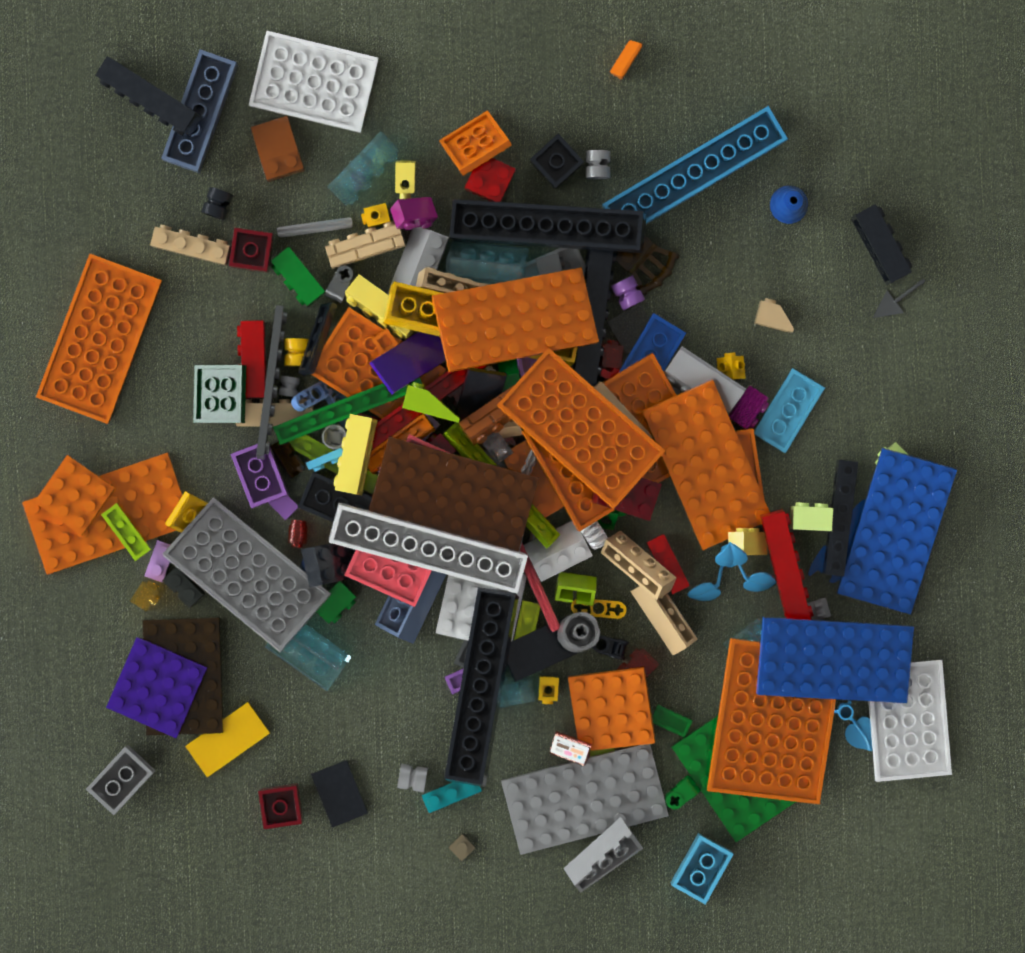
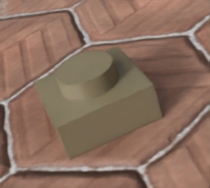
(461, 847)

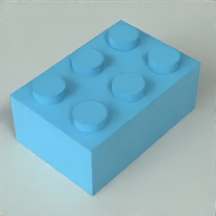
(701, 868)

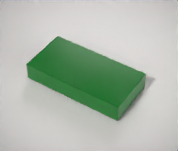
(671, 721)

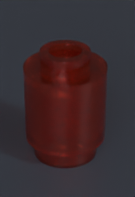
(297, 533)

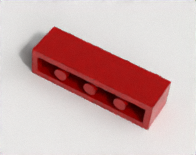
(253, 356)

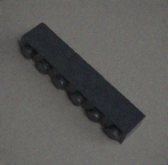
(149, 96)

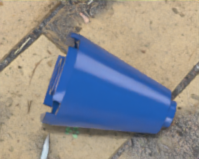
(783, 209)

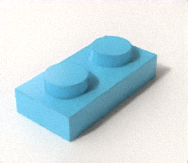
(318, 463)

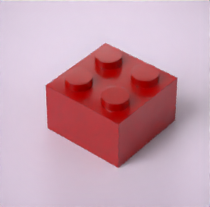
(490, 180)

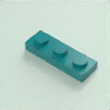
(448, 795)

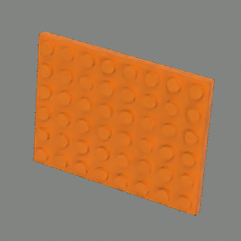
(637, 389)
(767, 742)

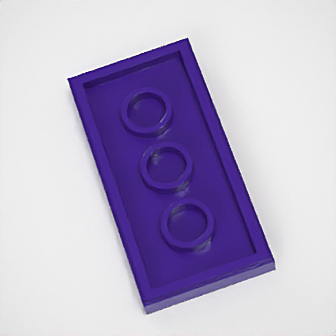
(409, 361)

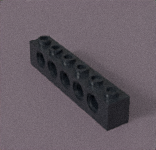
(842, 507)

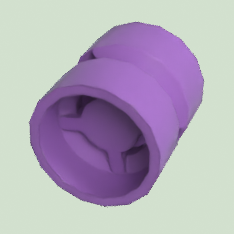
(628, 293)

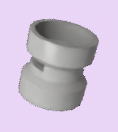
(289, 386)

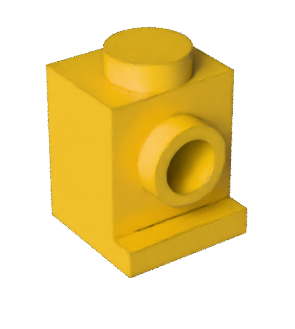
(545, 681)

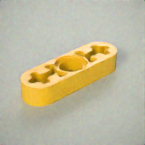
(612, 614)

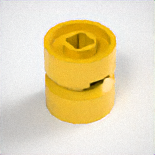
(296, 349)

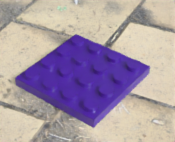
(156, 687)

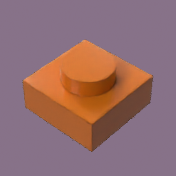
(385, 341)

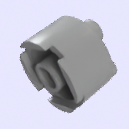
(588, 628)

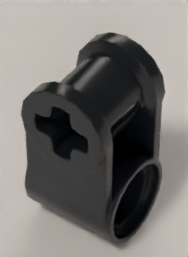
(611, 647)

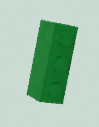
(297, 277)

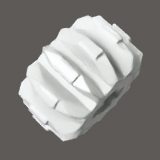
(594, 535)

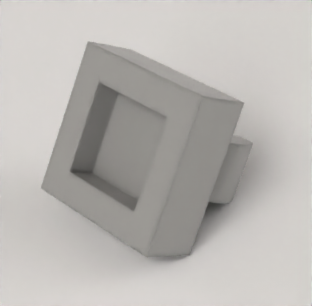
(820, 609)

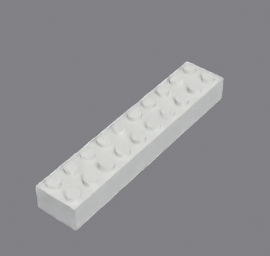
(428, 548)

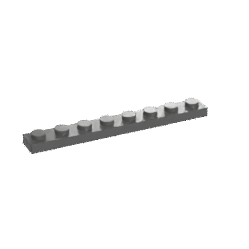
(271, 390)

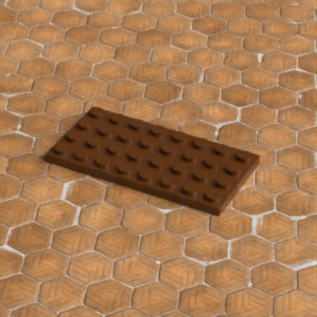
(453, 494)

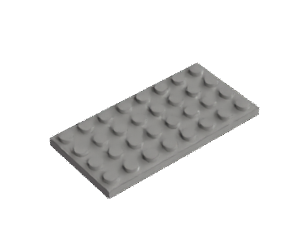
(246, 574)
(584, 801)

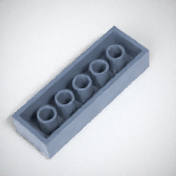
(206, 96)

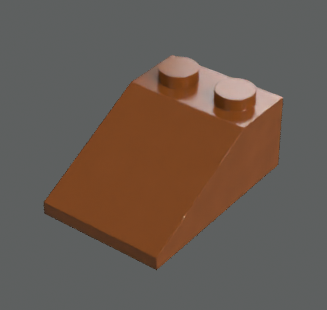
(277, 149)

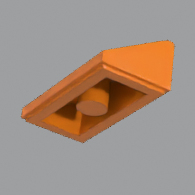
(626, 59)

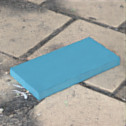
(788, 410)

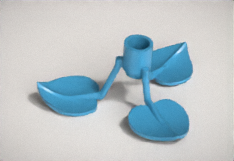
(731, 556)
(859, 732)

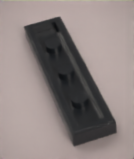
(317, 338)

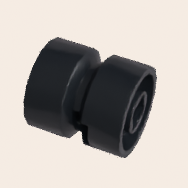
(217, 203)

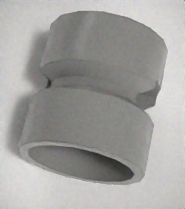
(597, 164)
(333, 436)
(413, 778)

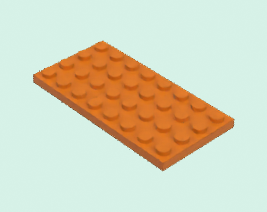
(515, 319)
(99, 338)
(580, 428)
(706, 463)
(143, 491)

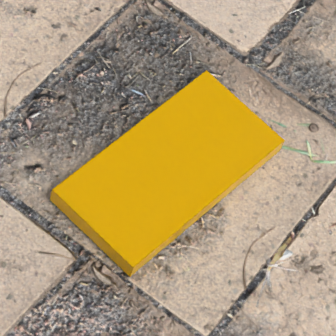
(240, 732)

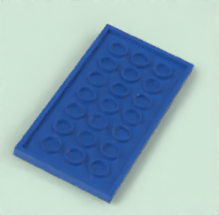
(896, 530)
(834, 660)

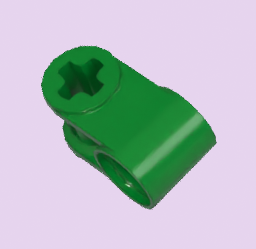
(685, 790)

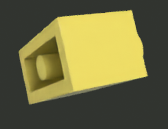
(749, 540)

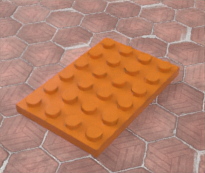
(347, 360)

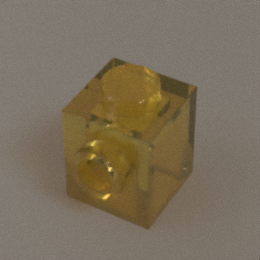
(146, 595)

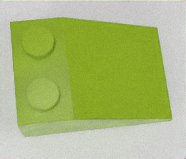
(425, 402)

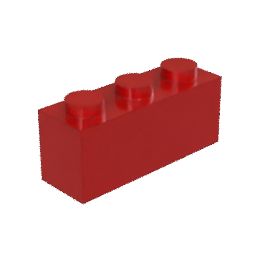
(664, 555)

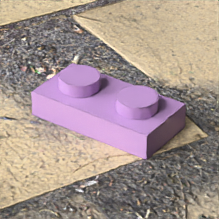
(158, 563)

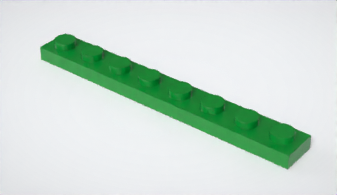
(336, 412)

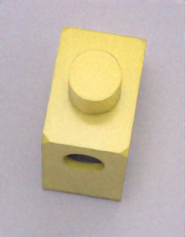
(405, 171)

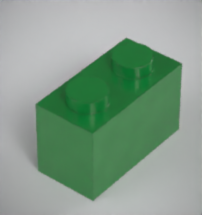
(340, 598)

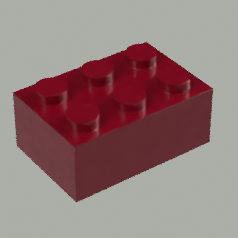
(639, 500)

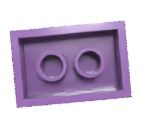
(259, 477)

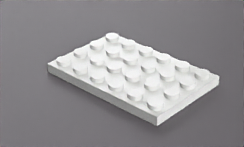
(313, 81)
(913, 736)

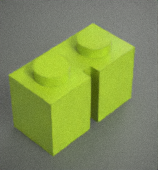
(571, 582)

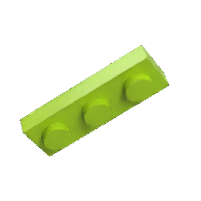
(126, 532)

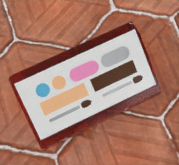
(570, 748)

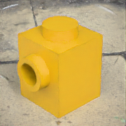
(375, 215)

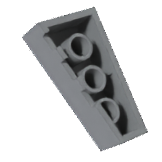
(603, 855)

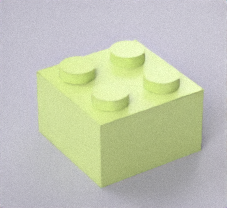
(811, 518)

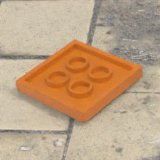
(475, 143)
(74, 495)

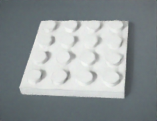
(459, 605)

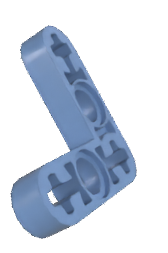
(324, 393)

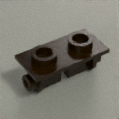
(290, 462)

